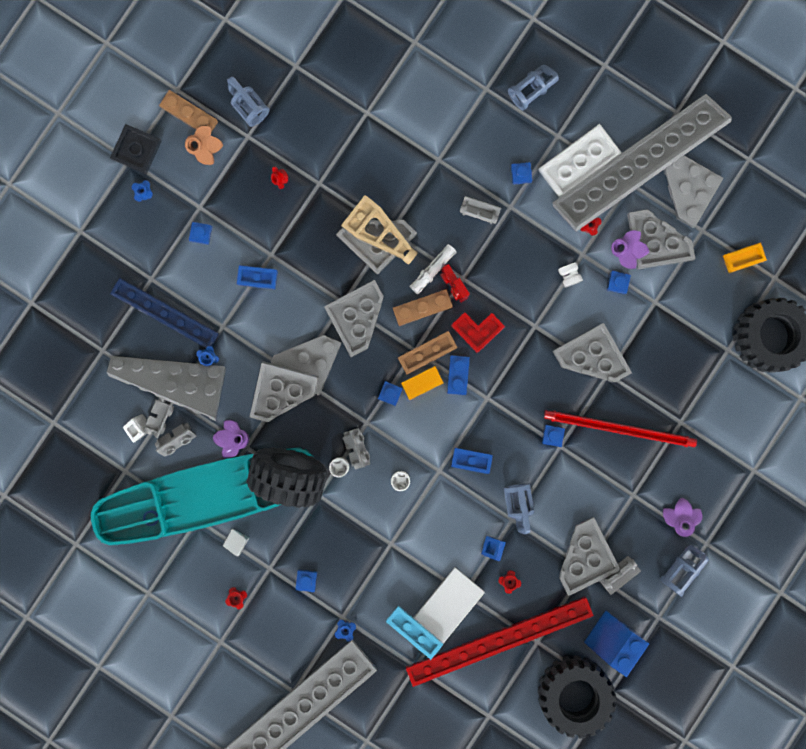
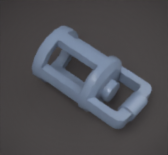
(538, 84)
(243, 98)
(520, 511)
(688, 566)

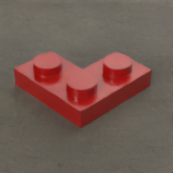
(458, 288)
(476, 335)

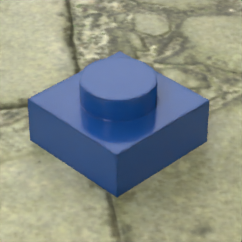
(521, 173)
(200, 233)
(618, 282)
(390, 393)
(553, 436)
(493, 548)
(306, 580)

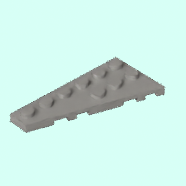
(177, 382)

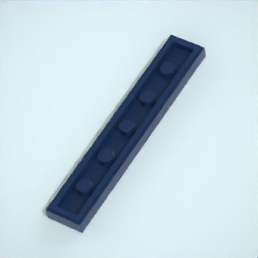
(164, 313)

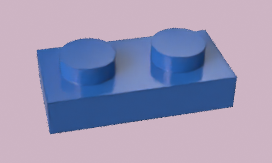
(257, 277)
(458, 375)
(471, 460)

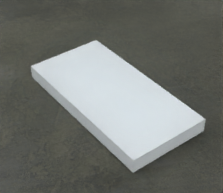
(579, 160)
(449, 604)

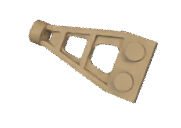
(361, 216)

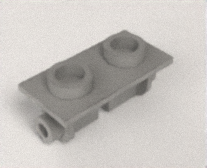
(480, 210)
(157, 424)
(355, 440)
(167, 444)
(627, 571)

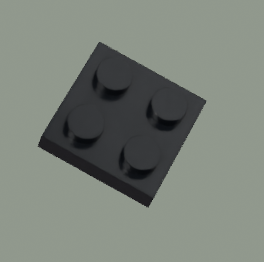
(135, 149)

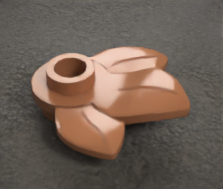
(206, 145)

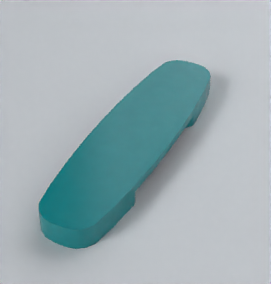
(183, 502)

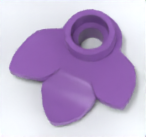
(632, 249)
(228, 439)
(682, 514)

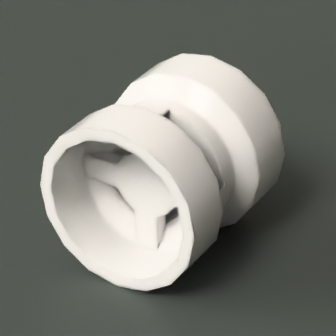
(570, 274)
(339, 467)
(400, 481)

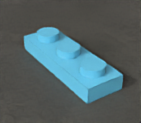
(414, 632)

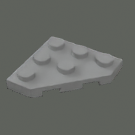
(690, 189)
(664, 242)
(373, 256)
(356, 316)
(594, 355)
(311, 357)
(280, 390)
(587, 558)

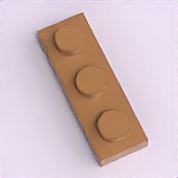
(186, 111)
(422, 307)
(427, 352)

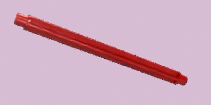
(620, 428)

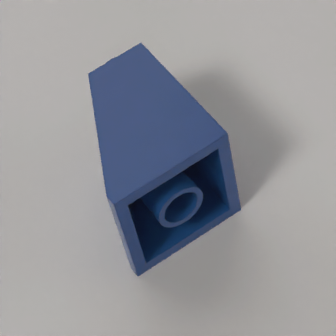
(616, 643)

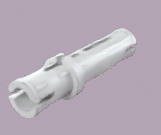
(436, 265)

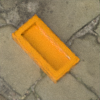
(744, 257)
(422, 383)

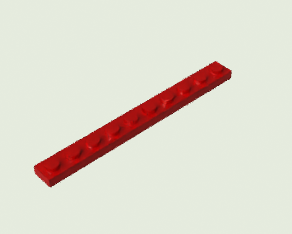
(499, 641)

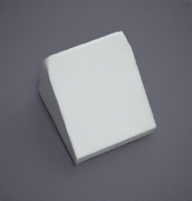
(135, 429)
(235, 542)

